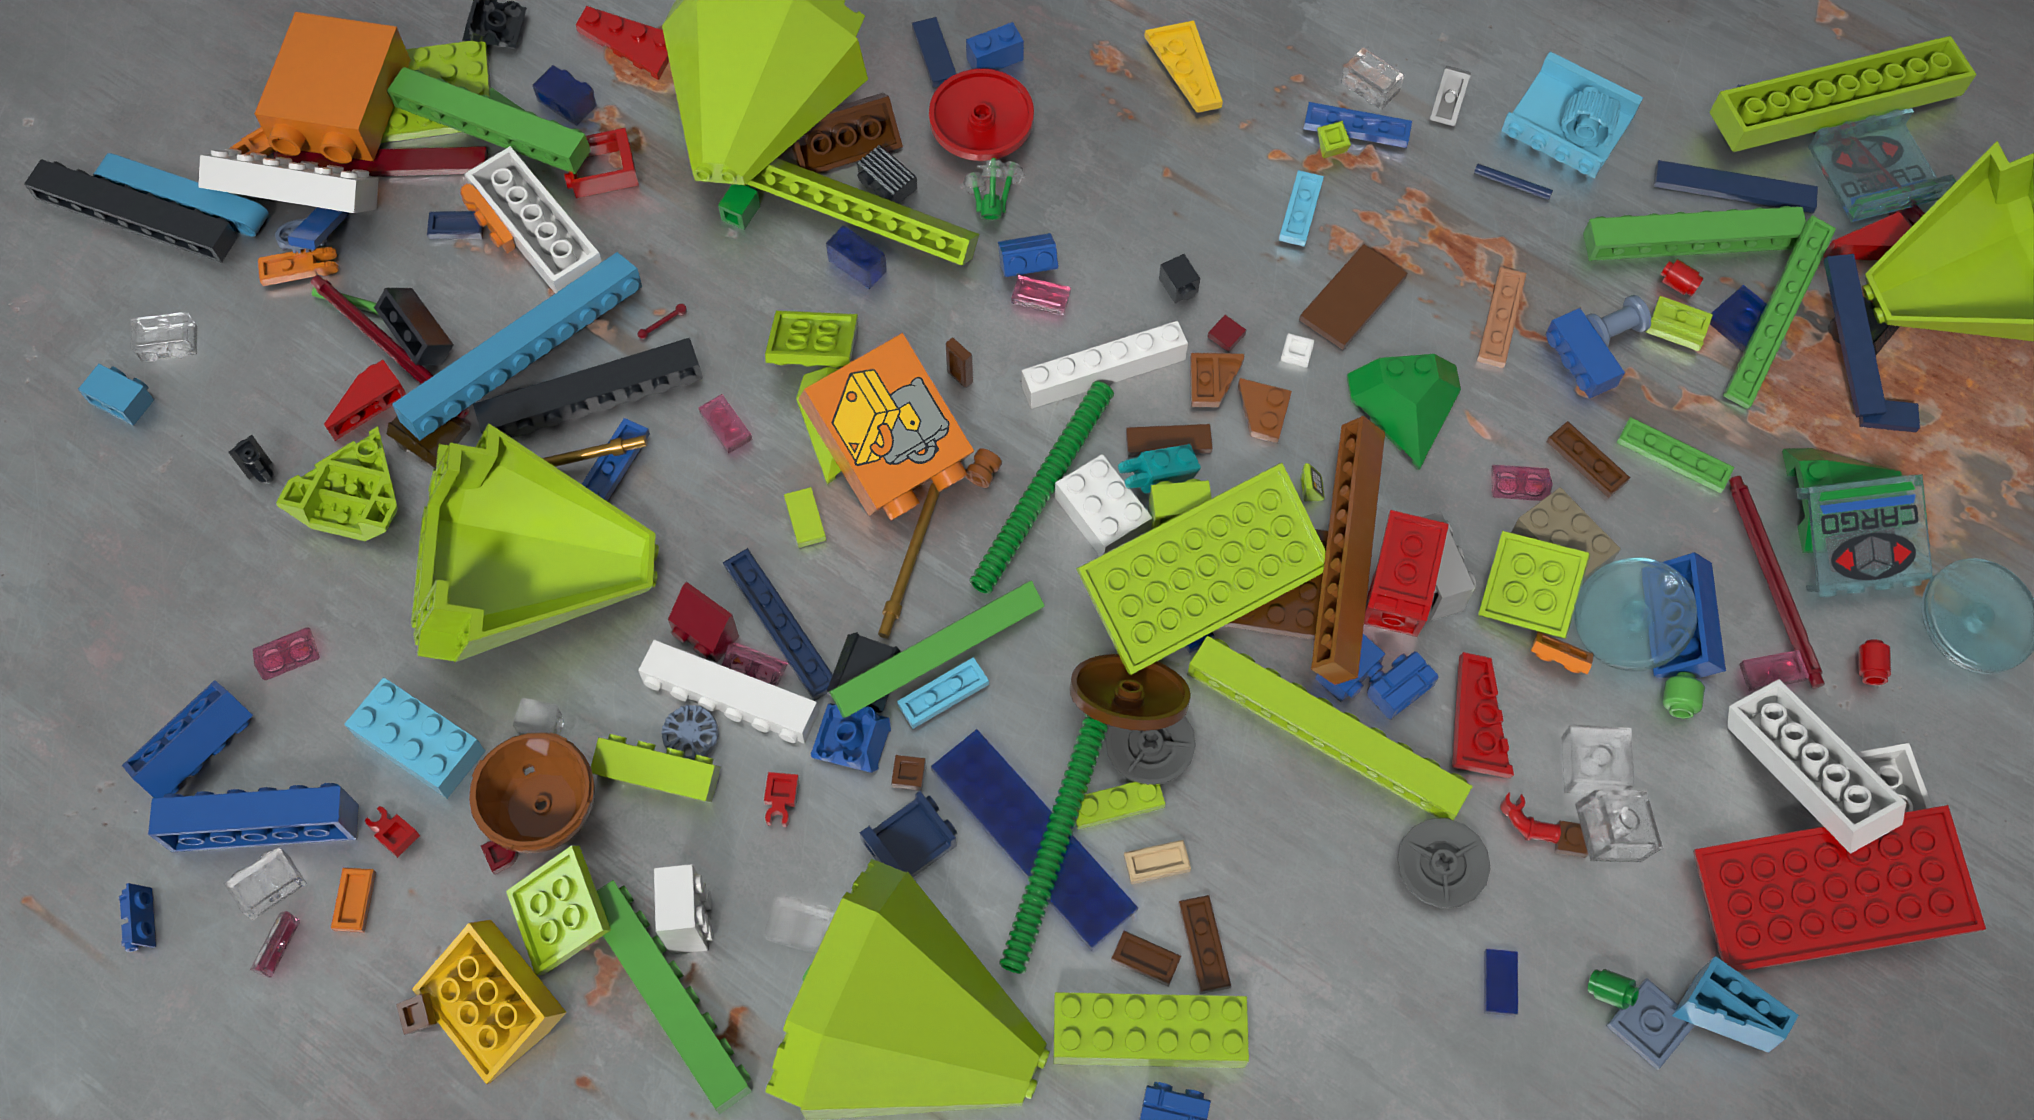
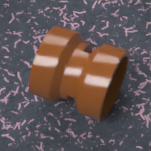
(982, 469)

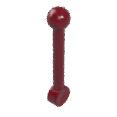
(680, 310)

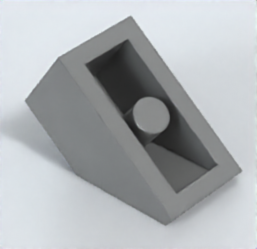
(1450, 95)

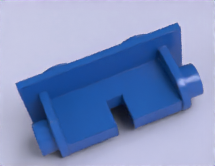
(137, 907)

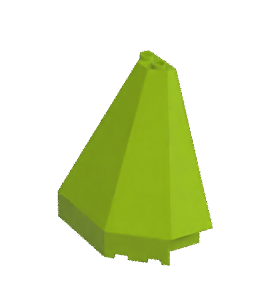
(757, 77)
(1966, 258)
(516, 550)
(901, 1015)

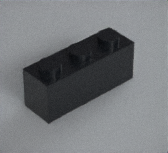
(413, 326)

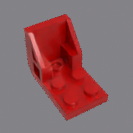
(1405, 573)

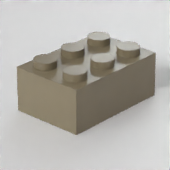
(1565, 523)

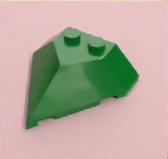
(1407, 398)

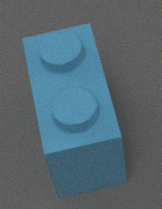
(116, 393)

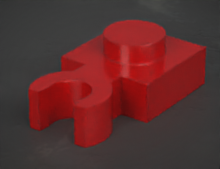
(780, 793)
(393, 832)

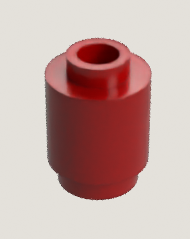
(1681, 277)
(1874, 662)

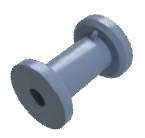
(1632, 315)

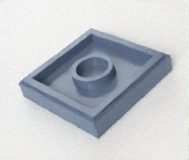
(1650, 1025)

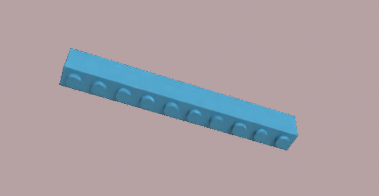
(517, 346)

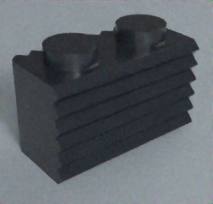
(886, 175)

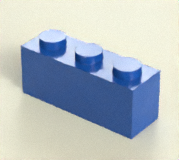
(1584, 353)

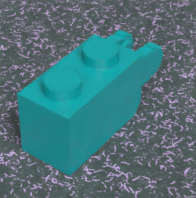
(1155, 466)

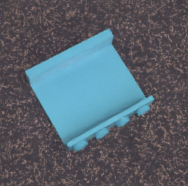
(1542, 108)

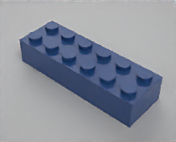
(253, 818)

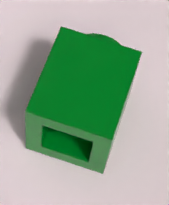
(739, 205)

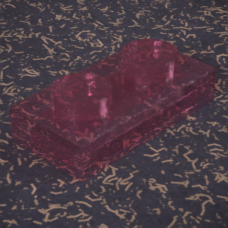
(1041, 295)
(725, 423)
(1767, 669)

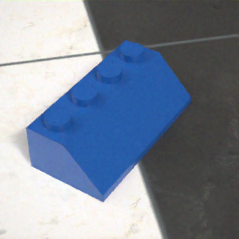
(1705, 651)
(187, 741)

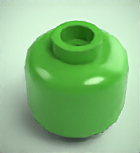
(1683, 695)

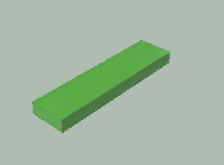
(1675, 455)

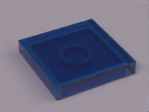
(1738, 316)

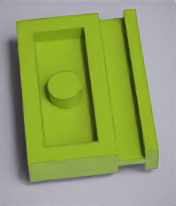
(1679, 323)

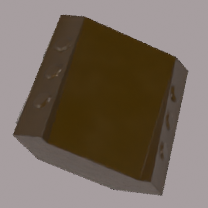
(427, 448)

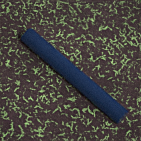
(1513, 181)

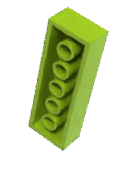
(1150, 1030)

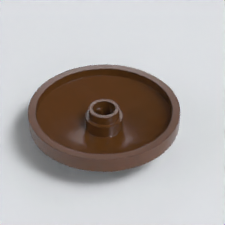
(1139, 701)

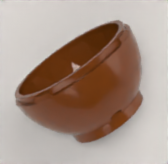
(507, 799)

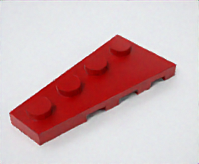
(627, 39)
(1478, 721)

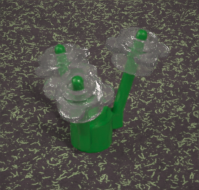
(974, 183)

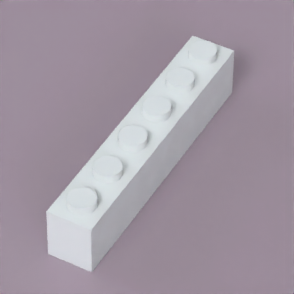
(1104, 363)
(728, 692)

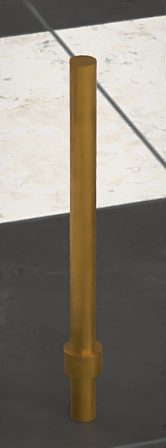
(616, 447)
(892, 607)

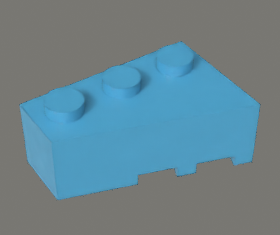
(1735, 1007)

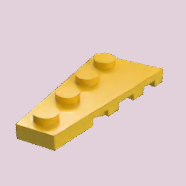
(1186, 61)

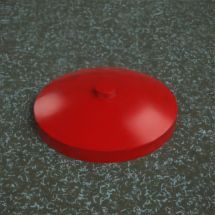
(981, 114)

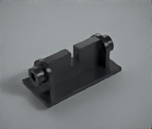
(252, 460)

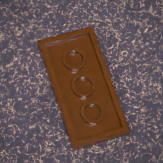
(1353, 296)

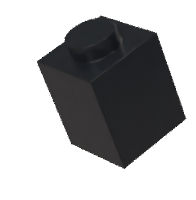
(1179, 278)

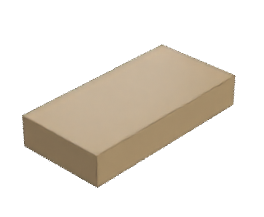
(1157, 862)

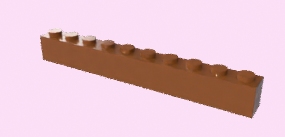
(1348, 552)

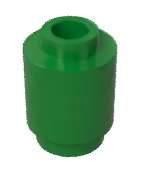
(1613, 988)

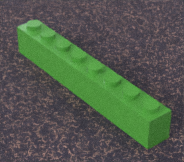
(489, 119)
(1693, 233)
(670, 1002)

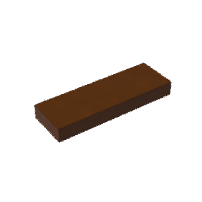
(1159, 437)
(1588, 459)
(1204, 944)

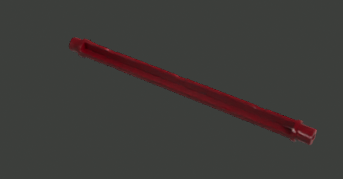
(377, 335)
(1776, 580)

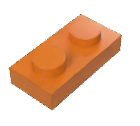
(1571, 657)

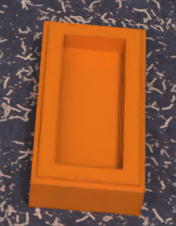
(353, 900)

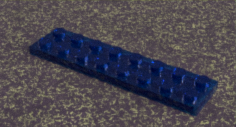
(1017, 821)

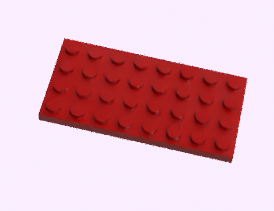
(1812, 899)

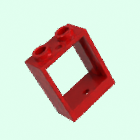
(601, 144)

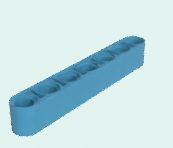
(242, 213)

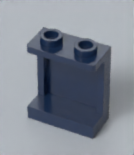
(911, 837)

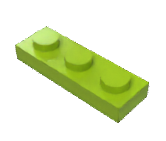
(1119, 803)

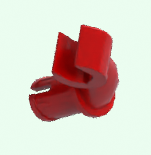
(1527, 825)

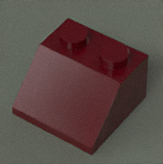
(702, 623)

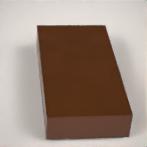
(959, 362)
(1146, 958)

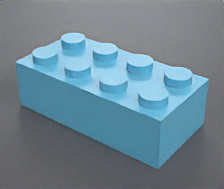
(415, 737)

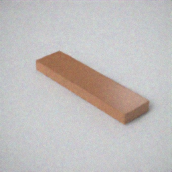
(1501, 317)

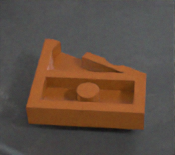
(1212, 377)
(1264, 408)

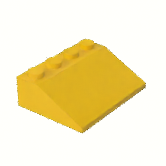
(489, 999)

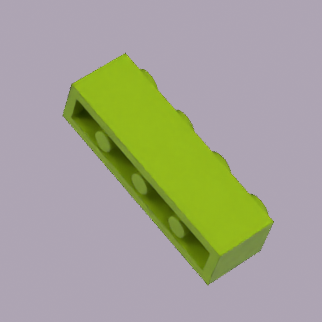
(655, 769)

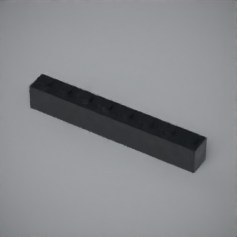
(131, 210)
(590, 390)

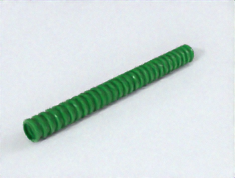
(1041, 488)
(1053, 846)

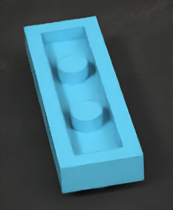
(1301, 208)
(943, 693)

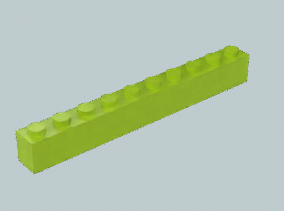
(867, 211)
(1329, 729)

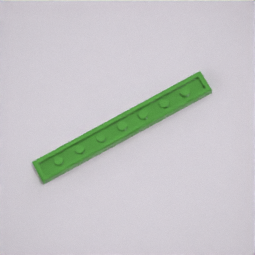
(1779, 312)
(936, 649)

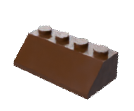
(848, 134)

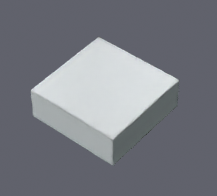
(1297, 350)

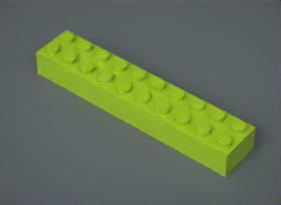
(1841, 93)

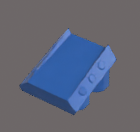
(851, 740)

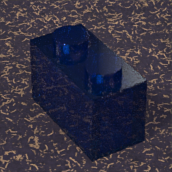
(565, 94)
(856, 257)

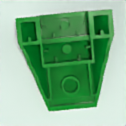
(1821, 468)

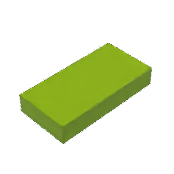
(805, 517)

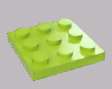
(811, 338)
(1534, 584)
(558, 910)

